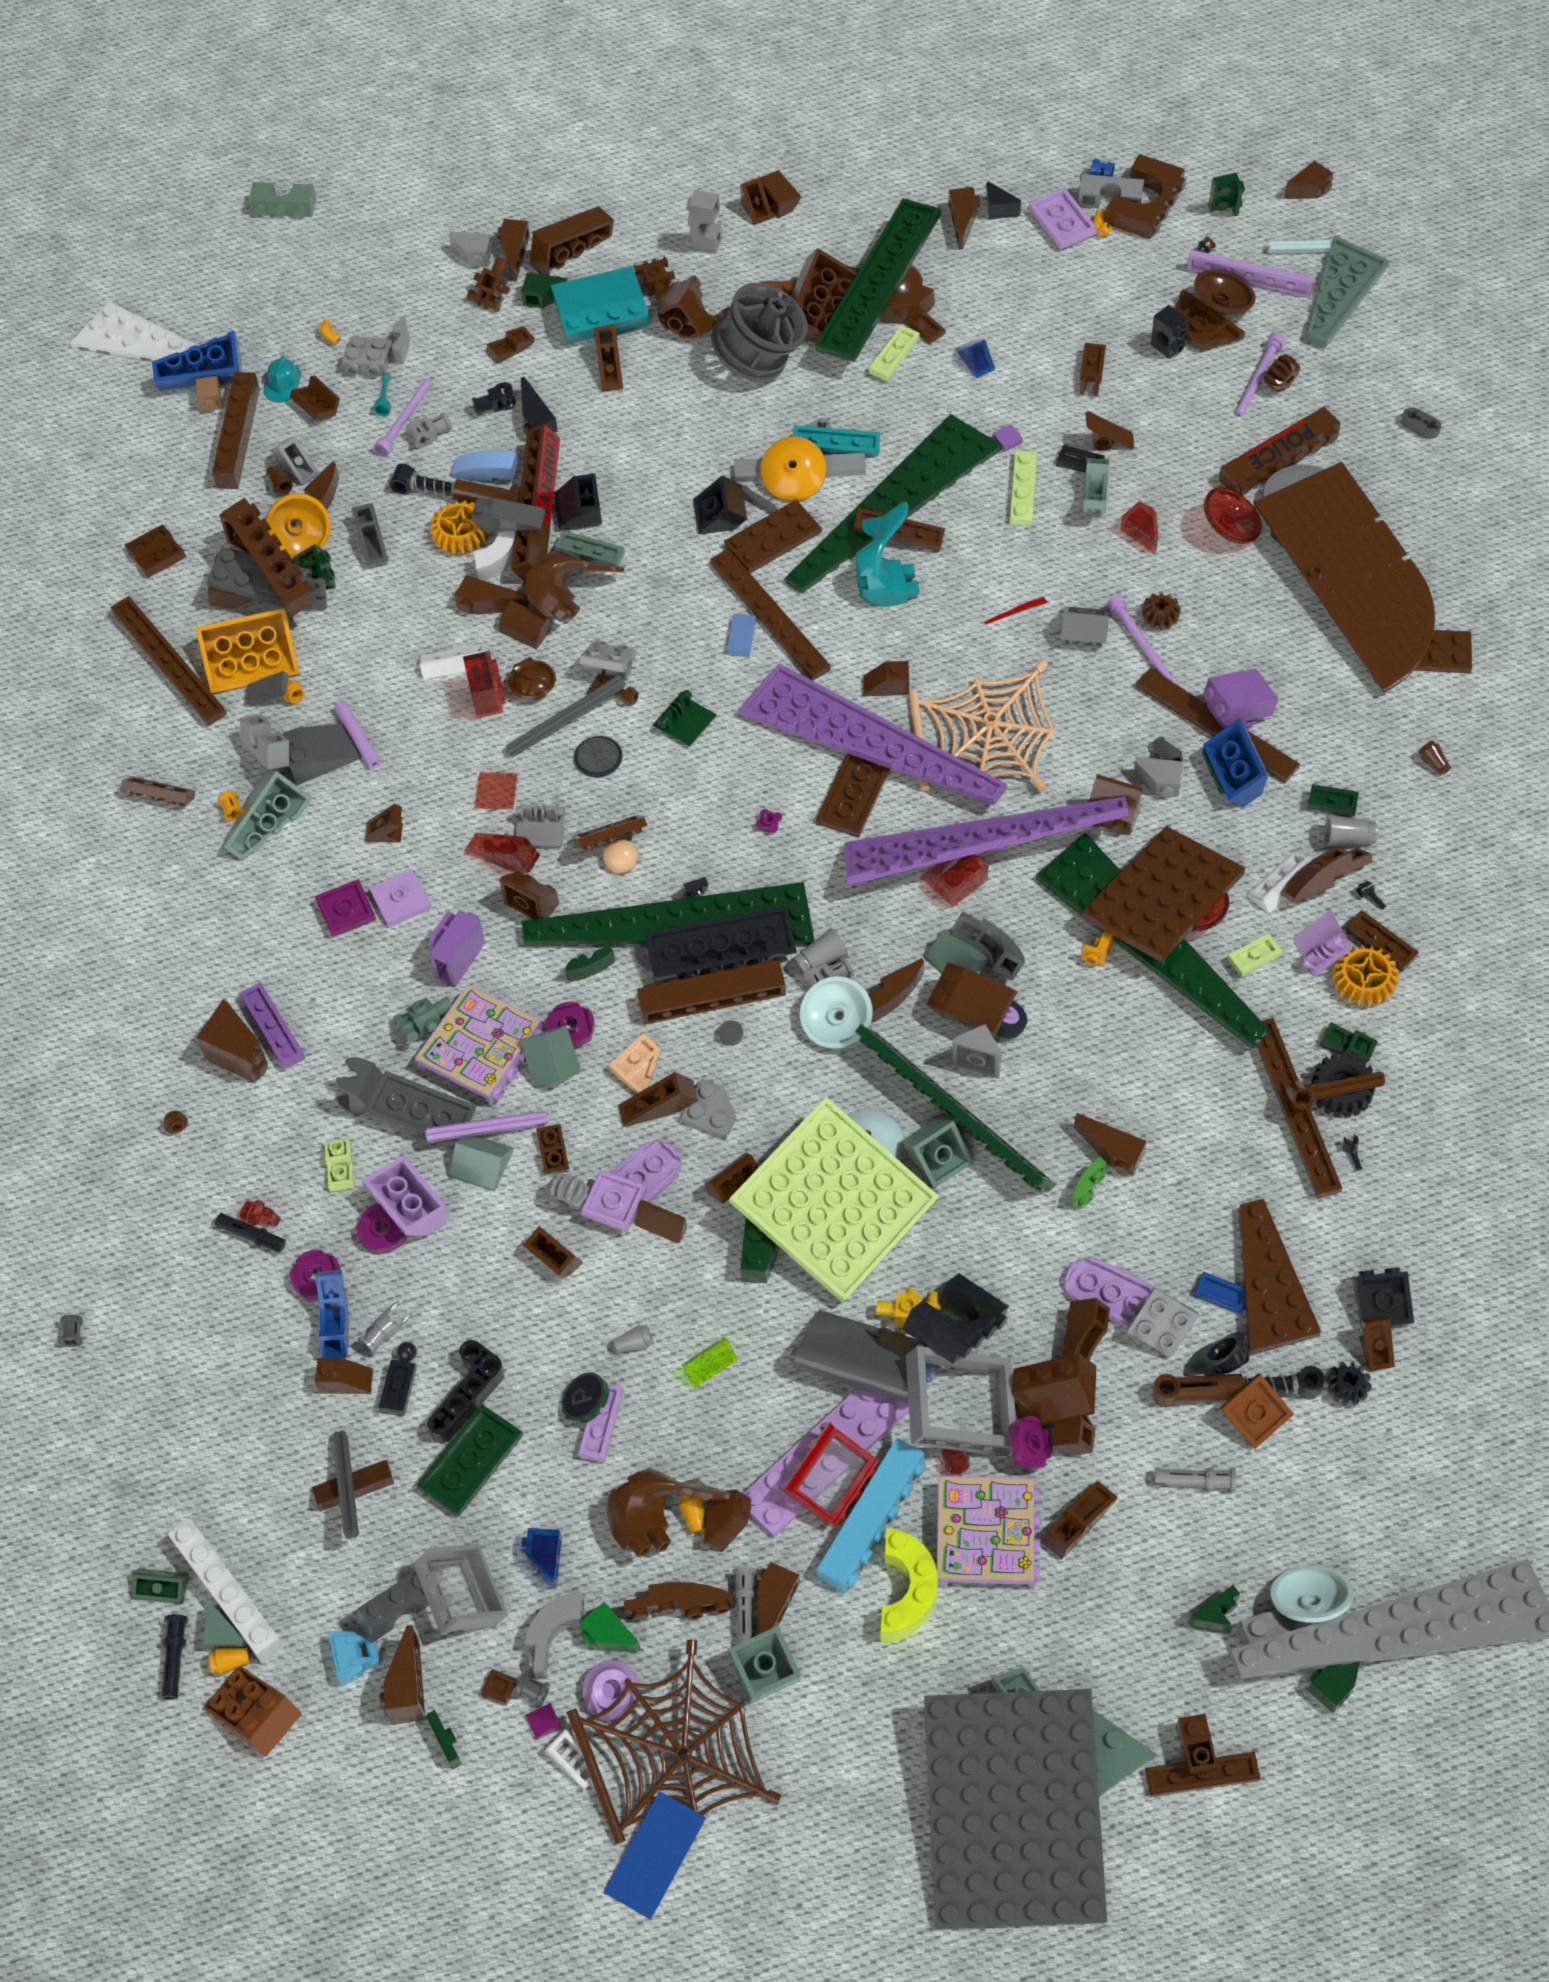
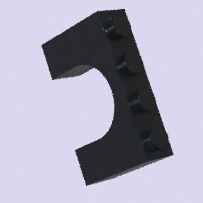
(953, 1337)

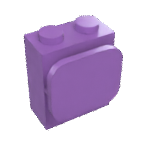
(1239, 696)
(455, 945)

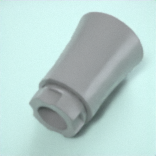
(1349, 831)
(824, 950)

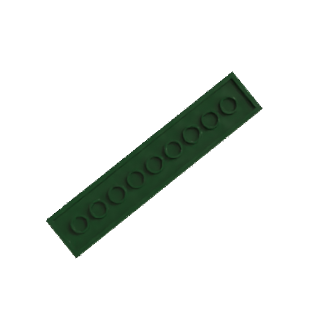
(878, 280)
(959, 1113)

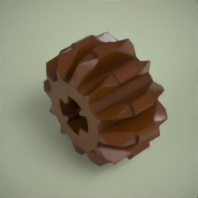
(1282, 373)
(1161, 611)

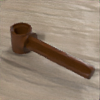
(1332, 1088)

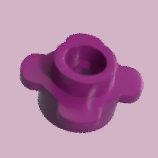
(768, 826)

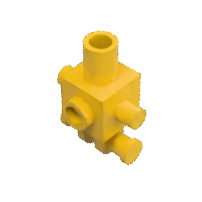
(903, 1305)

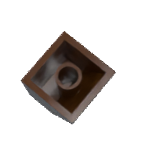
(231, 1044)

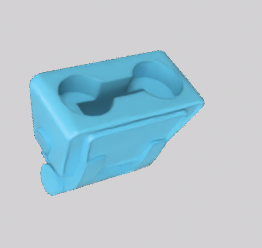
(347, 1655)

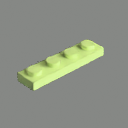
(1023, 487)

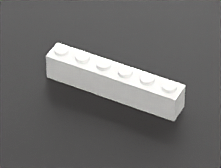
(226, 1591)

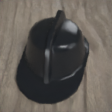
(1222, 1356)

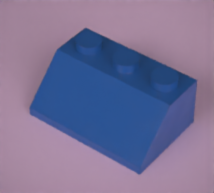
(1237, 764)

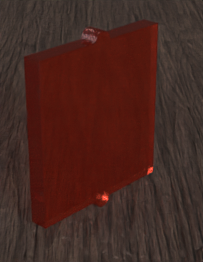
(496, 791)

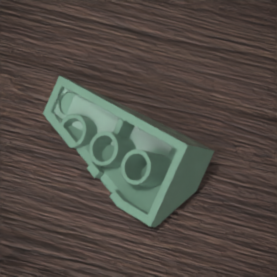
(267, 810)

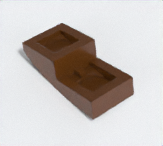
(513, 343)

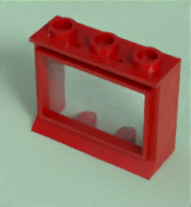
(830, 1475)

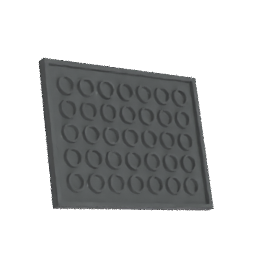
(1014, 1809)

